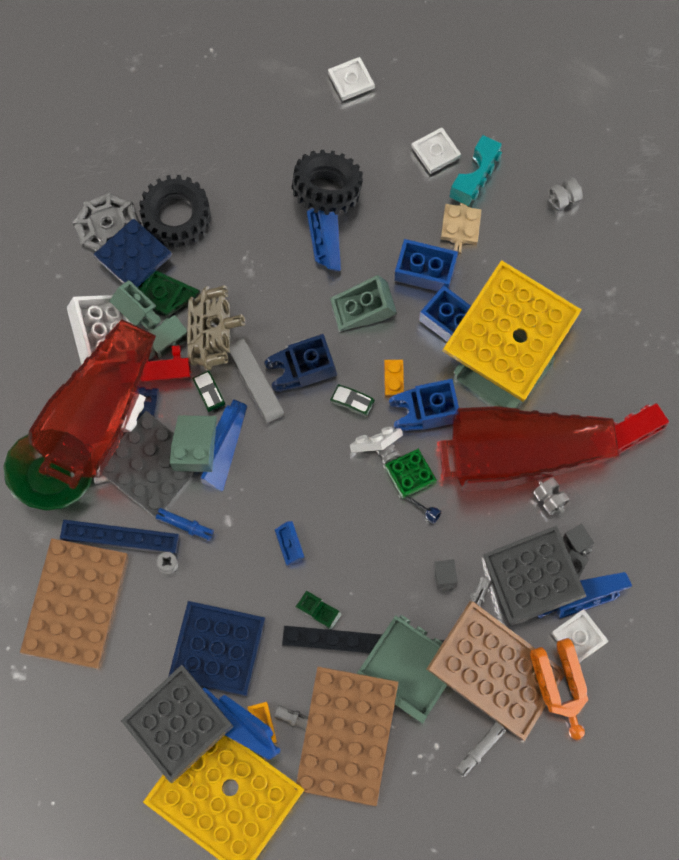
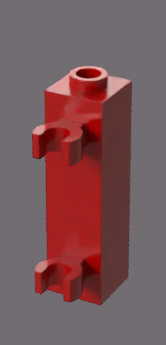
(168, 369)

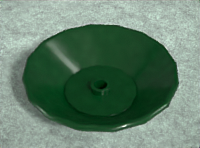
(34, 488)

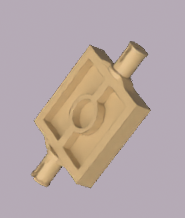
(460, 225)

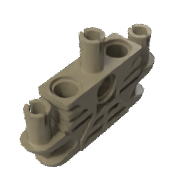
(210, 327)

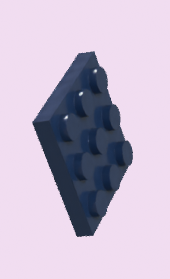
(132, 254)

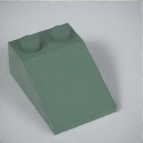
(363, 304)
(193, 443)

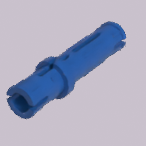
(191, 527)

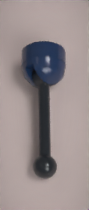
(432, 513)

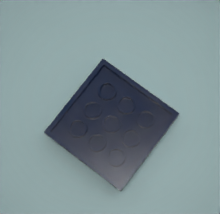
(218, 647)

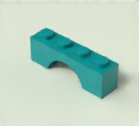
(467, 185)

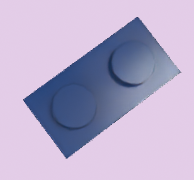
(289, 543)

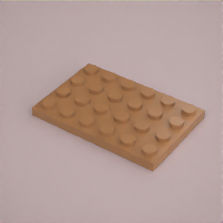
(74, 604)
(492, 670)
(347, 735)

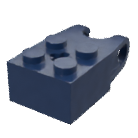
(299, 366)

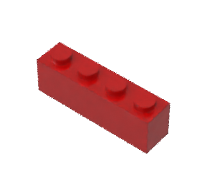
(639, 426)

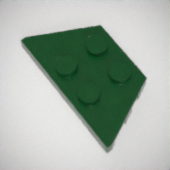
(167, 293)

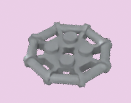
(99, 215)

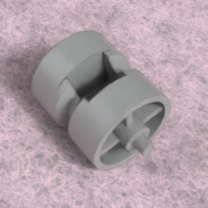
(563, 194)
(551, 496)

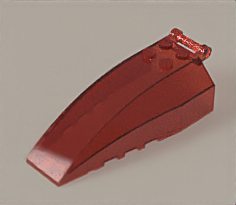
(89, 411)
(515, 447)

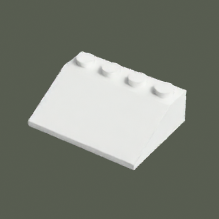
(92, 321)

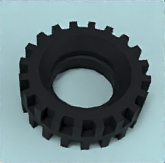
(331, 167)
(175, 190)

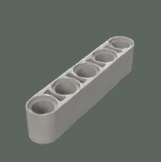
(255, 381)

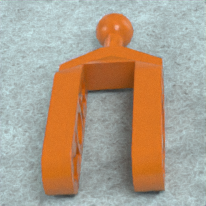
(574, 679)

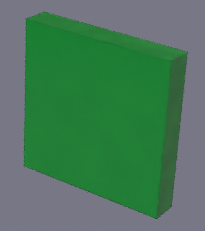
(410, 473)

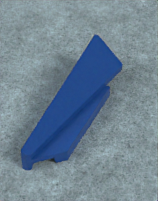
(325, 238)
(225, 443)
(597, 591)
(247, 728)

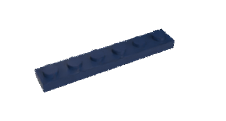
(119, 536)

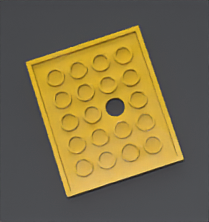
(506, 305)
(223, 824)

